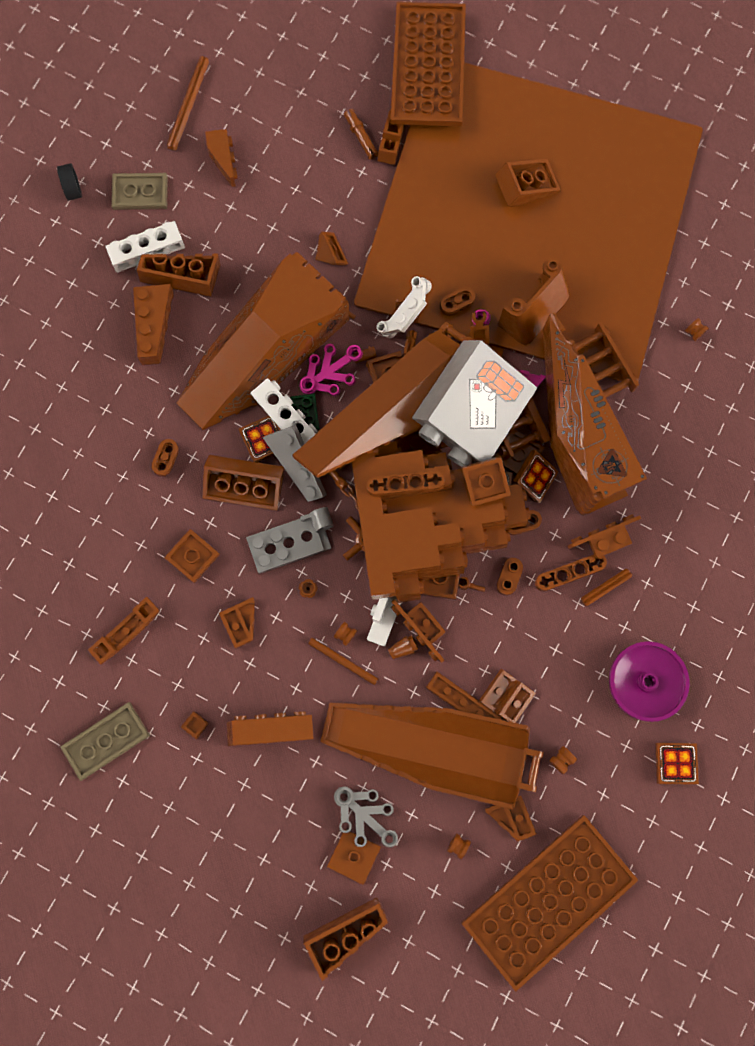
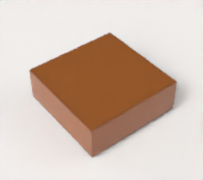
(195, 725)

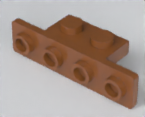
(608, 540)
(423, 624)

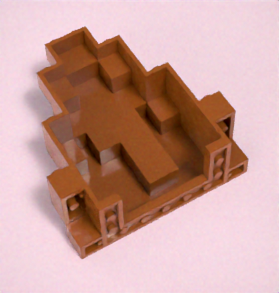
(425, 532)

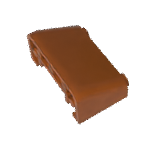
(526, 320)

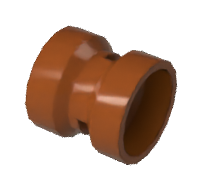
(563, 760)

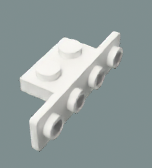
(383, 620)

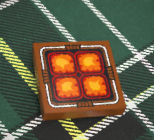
(252, 437)
(536, 476)
(677, 763)

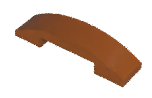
(124, 631)

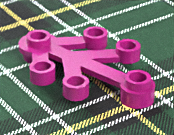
(328, 371)

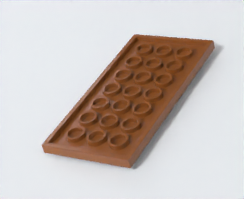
(428, 64)
(549, 902)

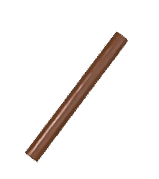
(343, 661)

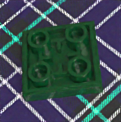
(307, 406)

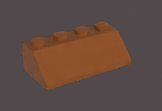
(242, 482)

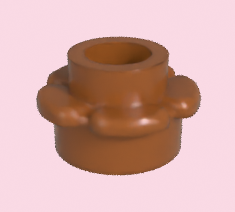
(308, 583)

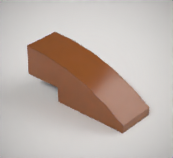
(390, 141)

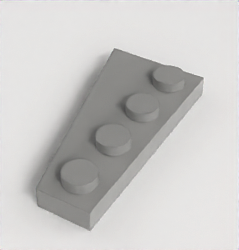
(284, 445)

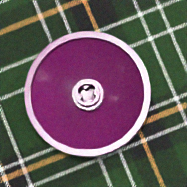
(649, 681)

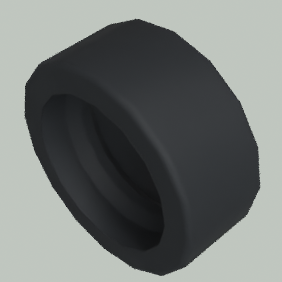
(69, 181)

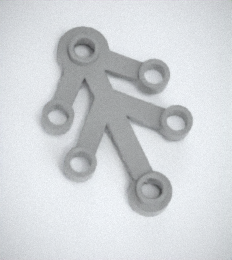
(362, 815)

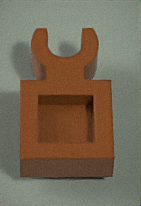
(480, 330)

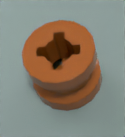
(696, 329)
(345, 633)
(458, 846)

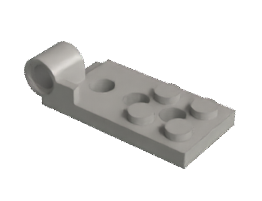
(315, 523)

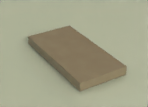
(105, 741)

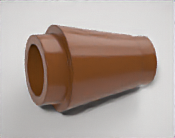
(403, 647)

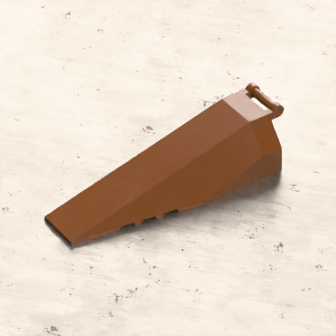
(383, 408)
(438, 748)

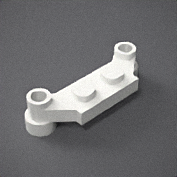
(408, 309)

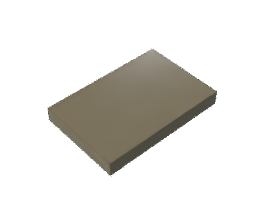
(139, 191)

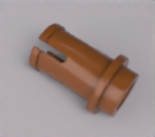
(368, 353)

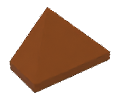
(330, 250)

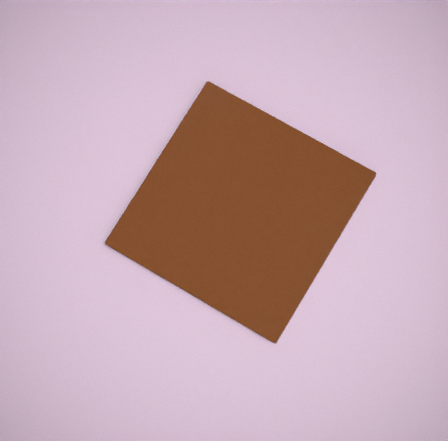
(608, 226)

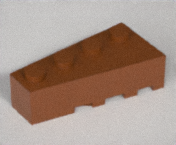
(184, 273)
(152, 312)
(269, 730)
(343, 936)

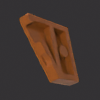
(514, 820)

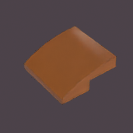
(507, 696)

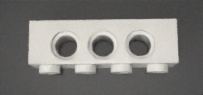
(151, 236)
(268, 389)

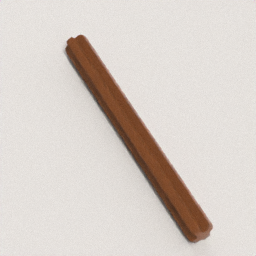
(187, 103)

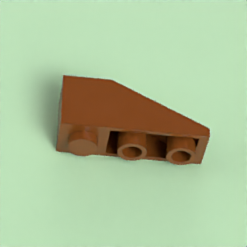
(219, 151)

